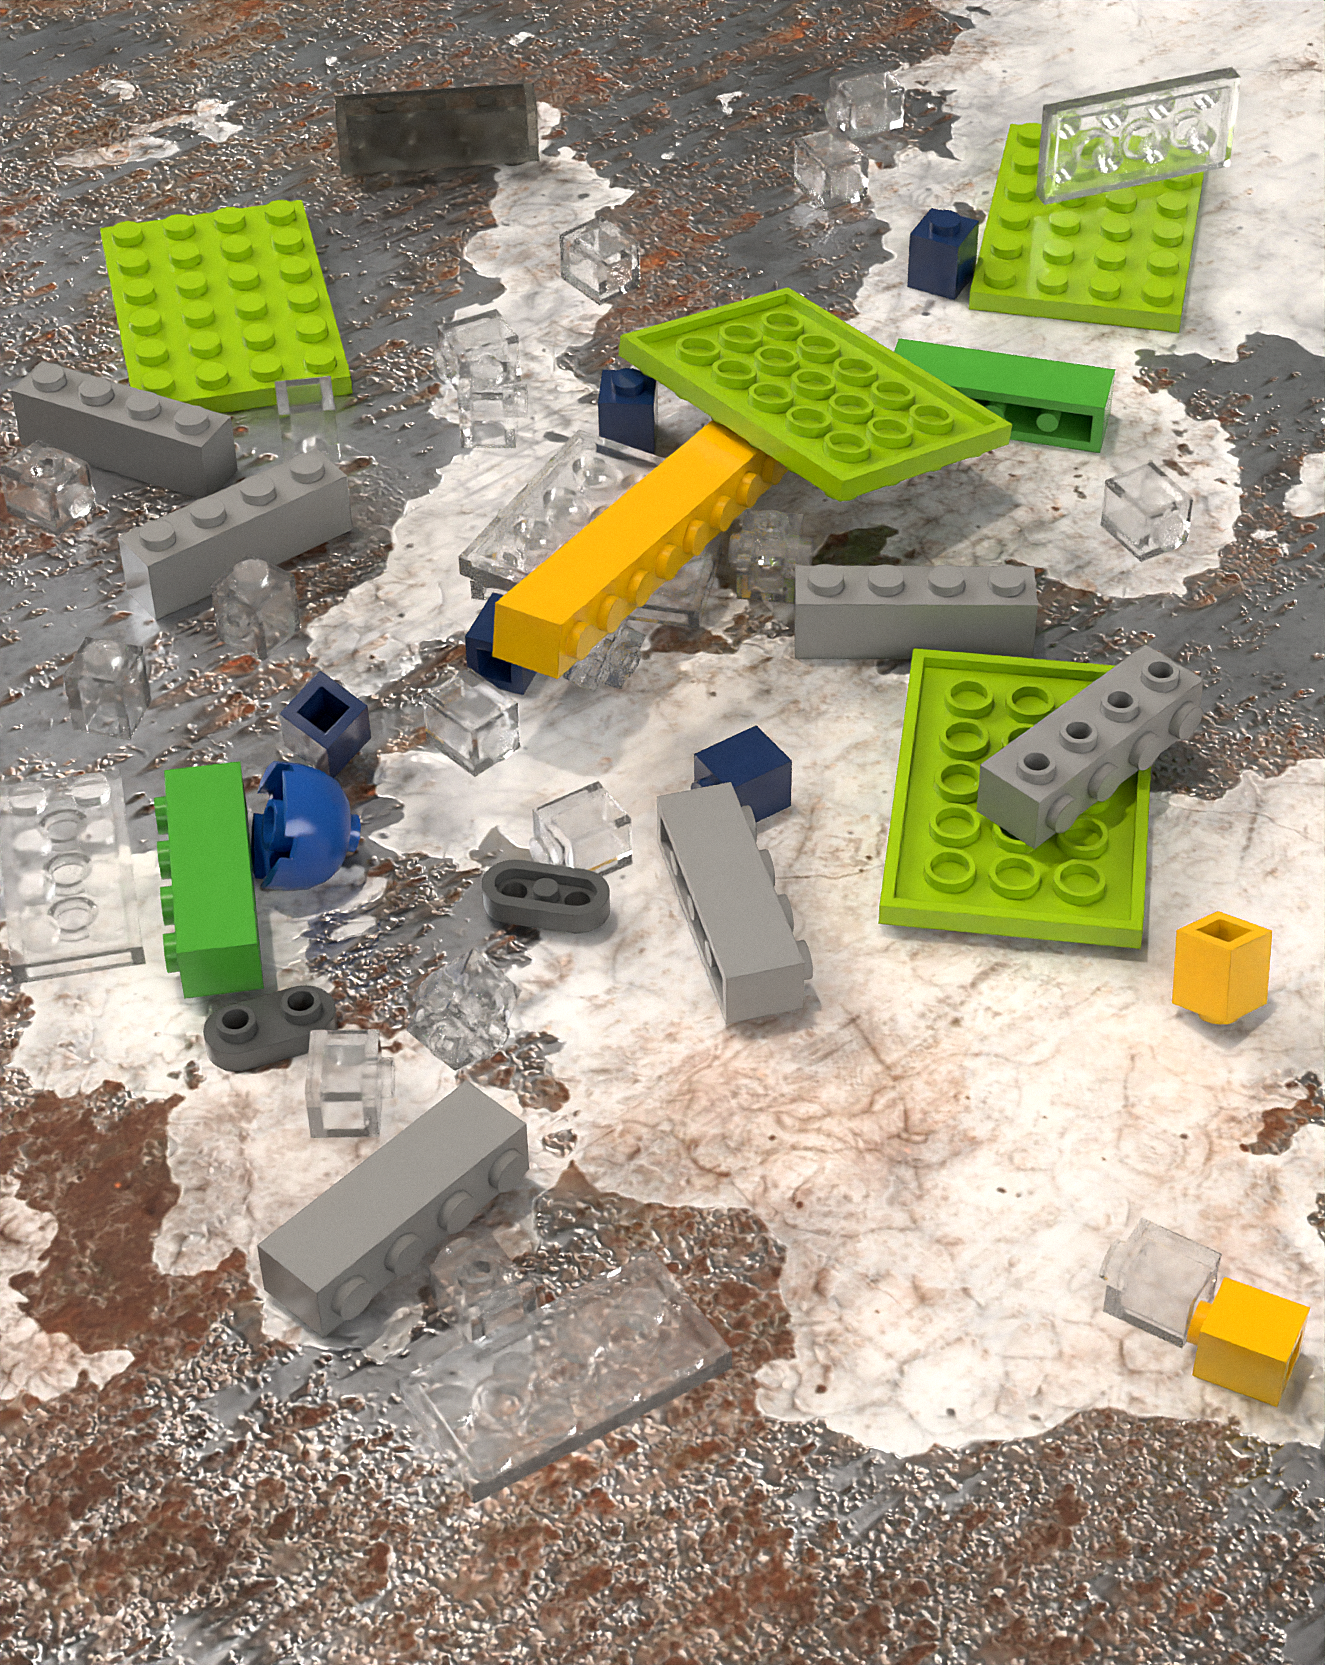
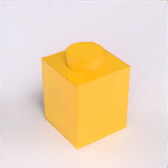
(1221, 967)
(1247, 1340)

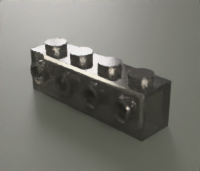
(437, 128)

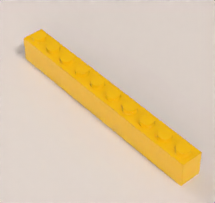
(630, 551)

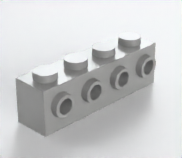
(126, 429)
(265, 515)
(900, 608)
(1089, 746)
(732, 903)
(394, 1208)

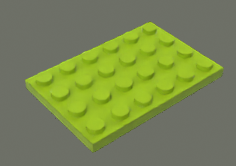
(1085, 258)
(223, 305)
(815, 393)
(964, 871)

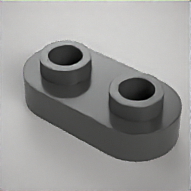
(546, 896)
(267, 1027)

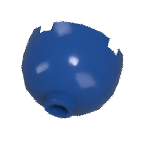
(302, 829)

